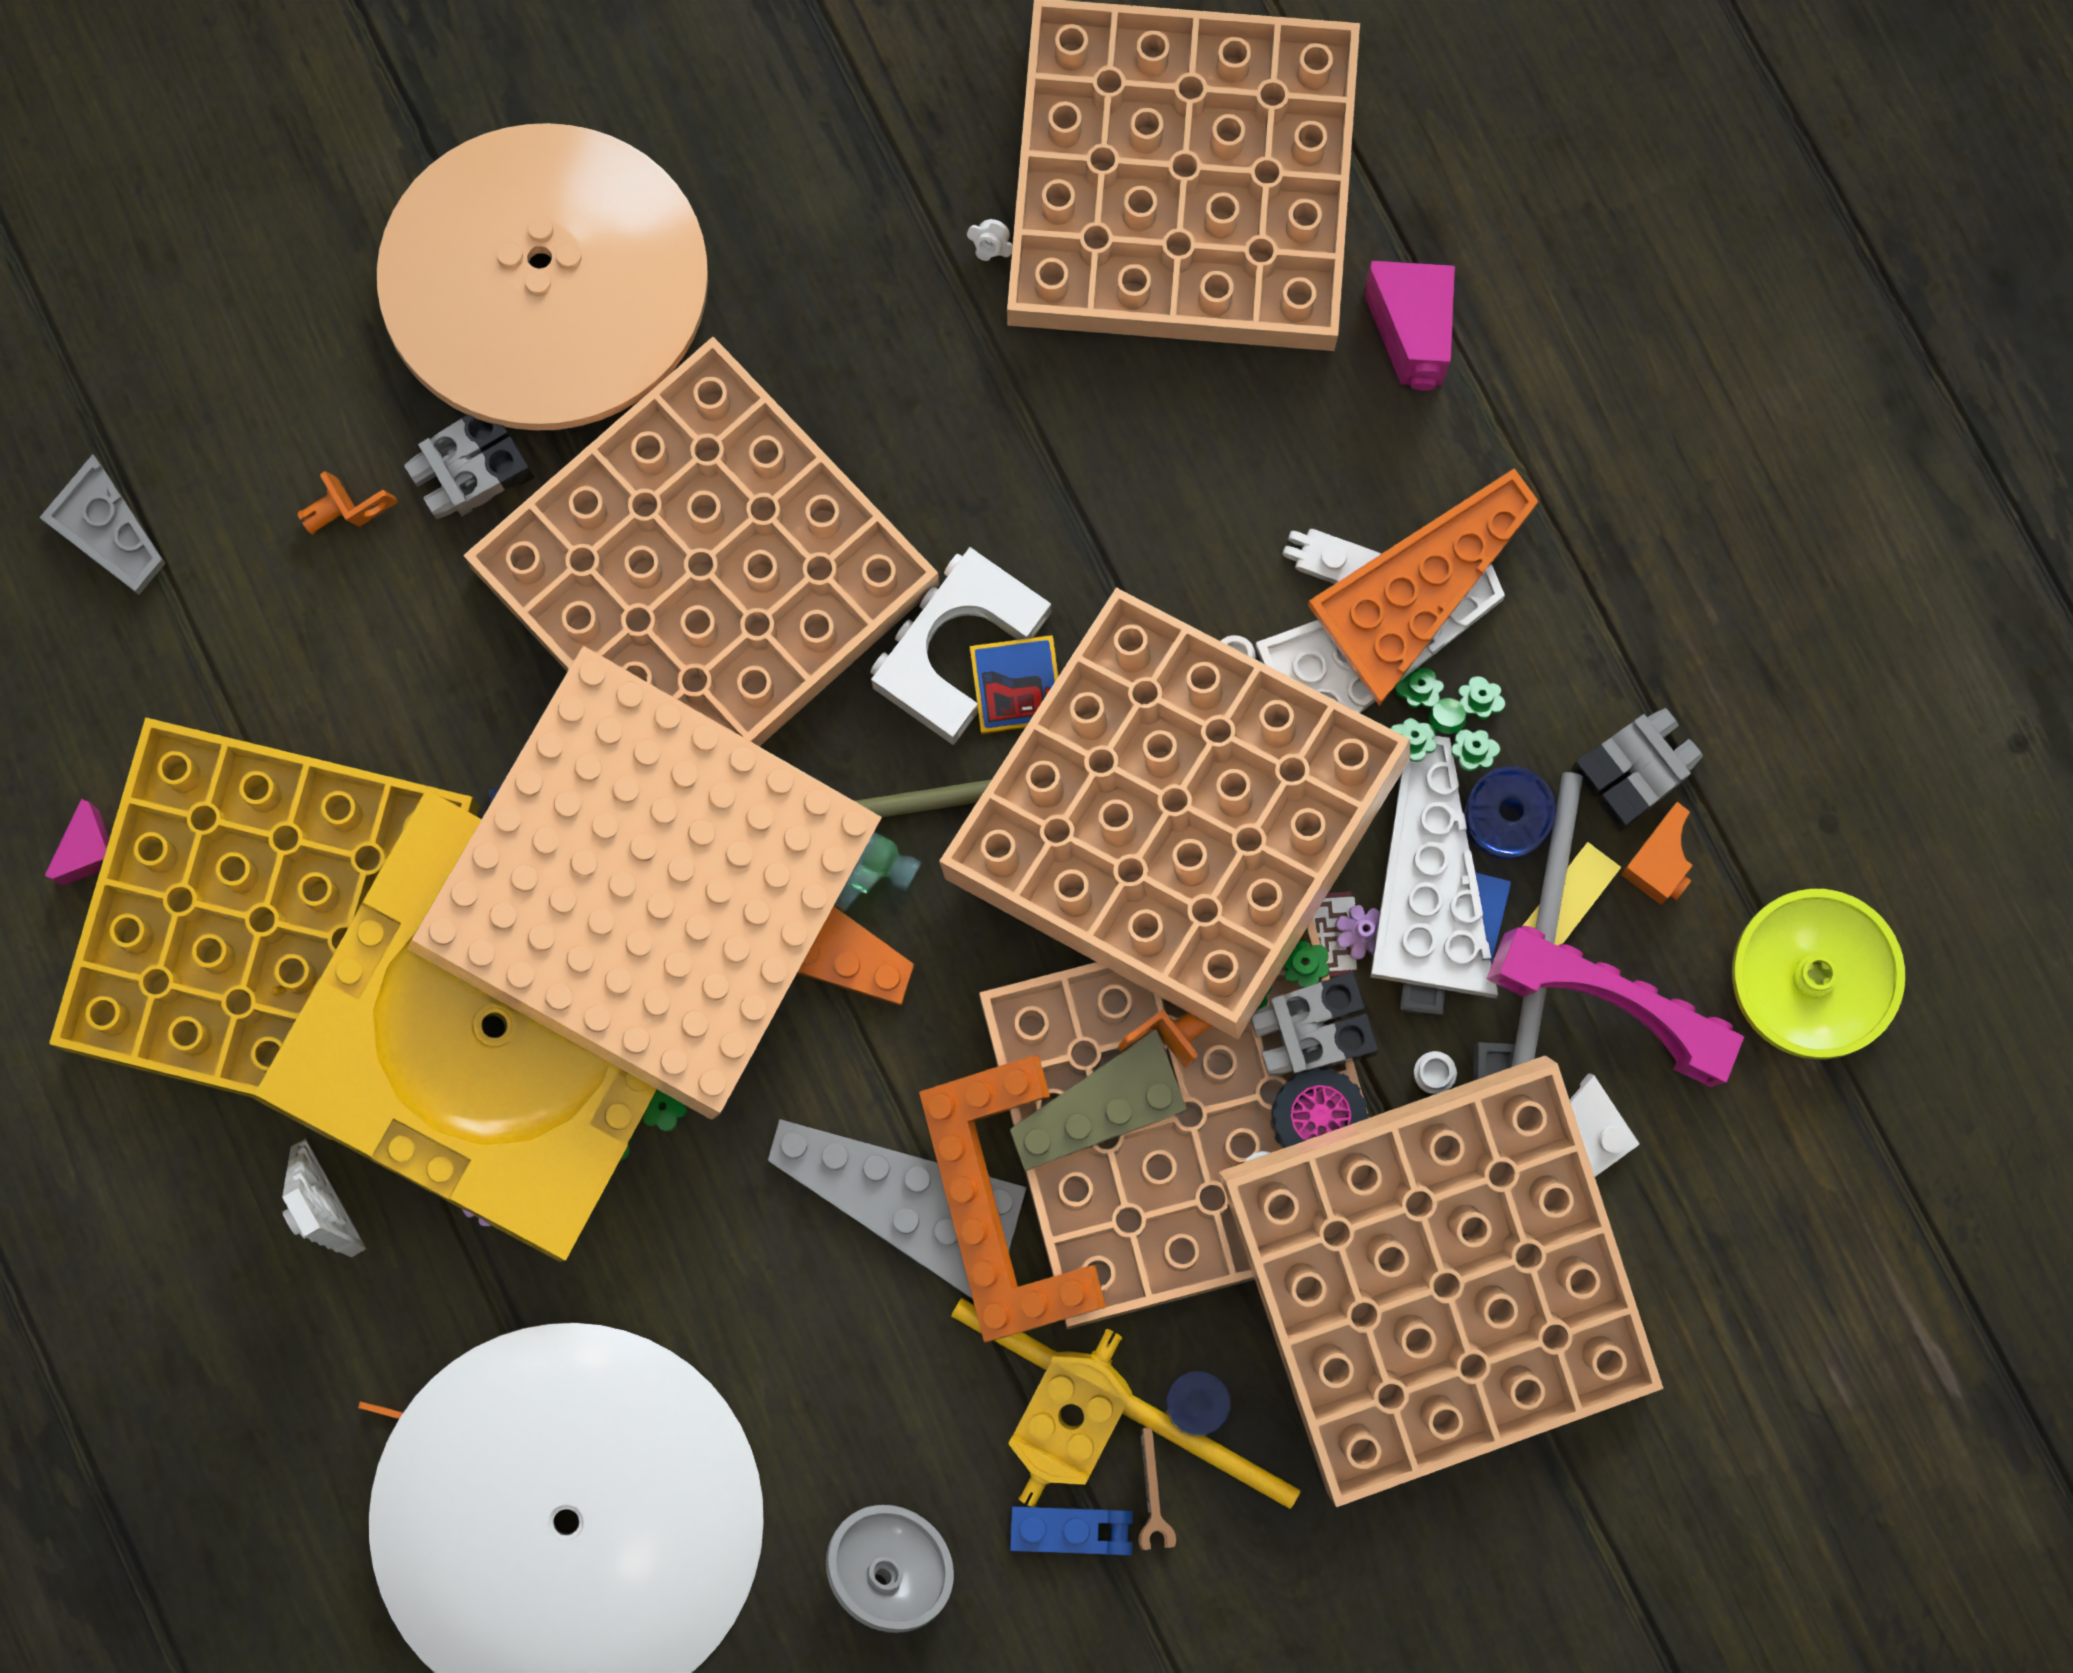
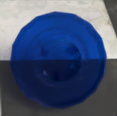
(1197, 1403)

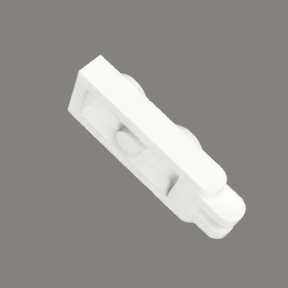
(1326, 555)

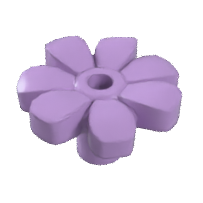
(1353, 931)

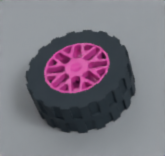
(1315, 1105)

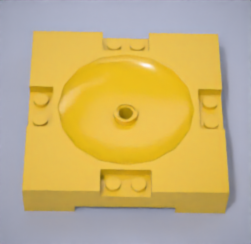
(406, 1077)

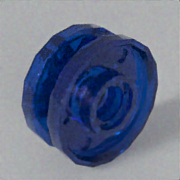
(1509, 787)

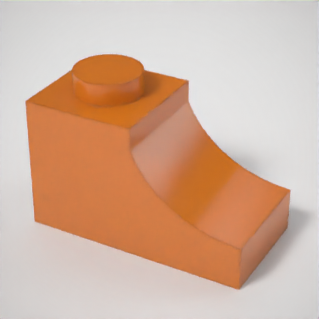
(1660, 863)

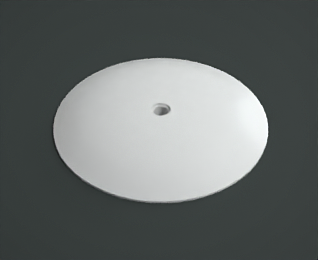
(548, 1427)

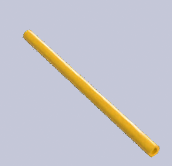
(1153, 1418)

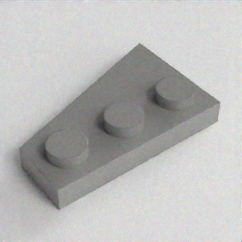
(103, 527)

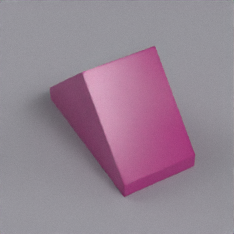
(81, 847)

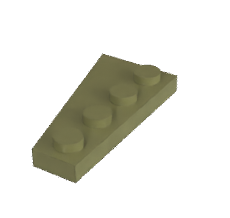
(1110, 1102)

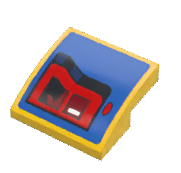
(1012, 681)

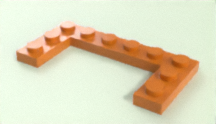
(951, 1117)

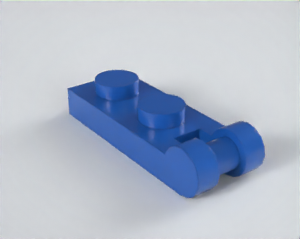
(1069, 1530)

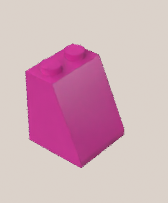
(1414, 318)

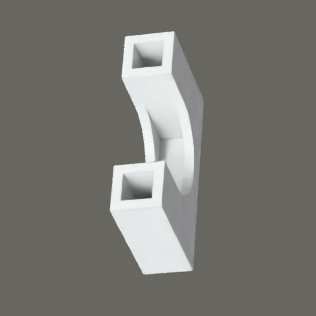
(971, 589)

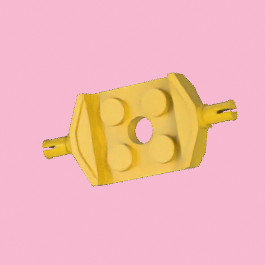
(1062, 1451)

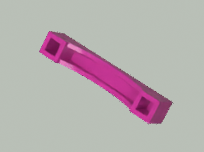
(1700, 1045)

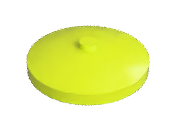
(1818, 974)

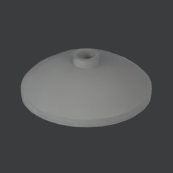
(904, 1552)

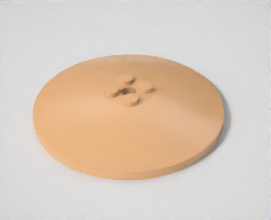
(555, 339)

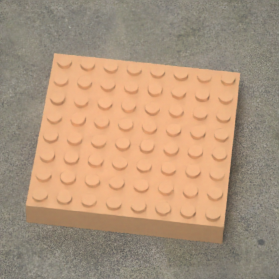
(1184, 174)
(707, 553)
(1176, 811)
(646, 883)
(1153, 1198)
(1441, 1280)

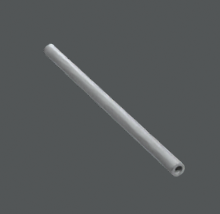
(1549, 908)

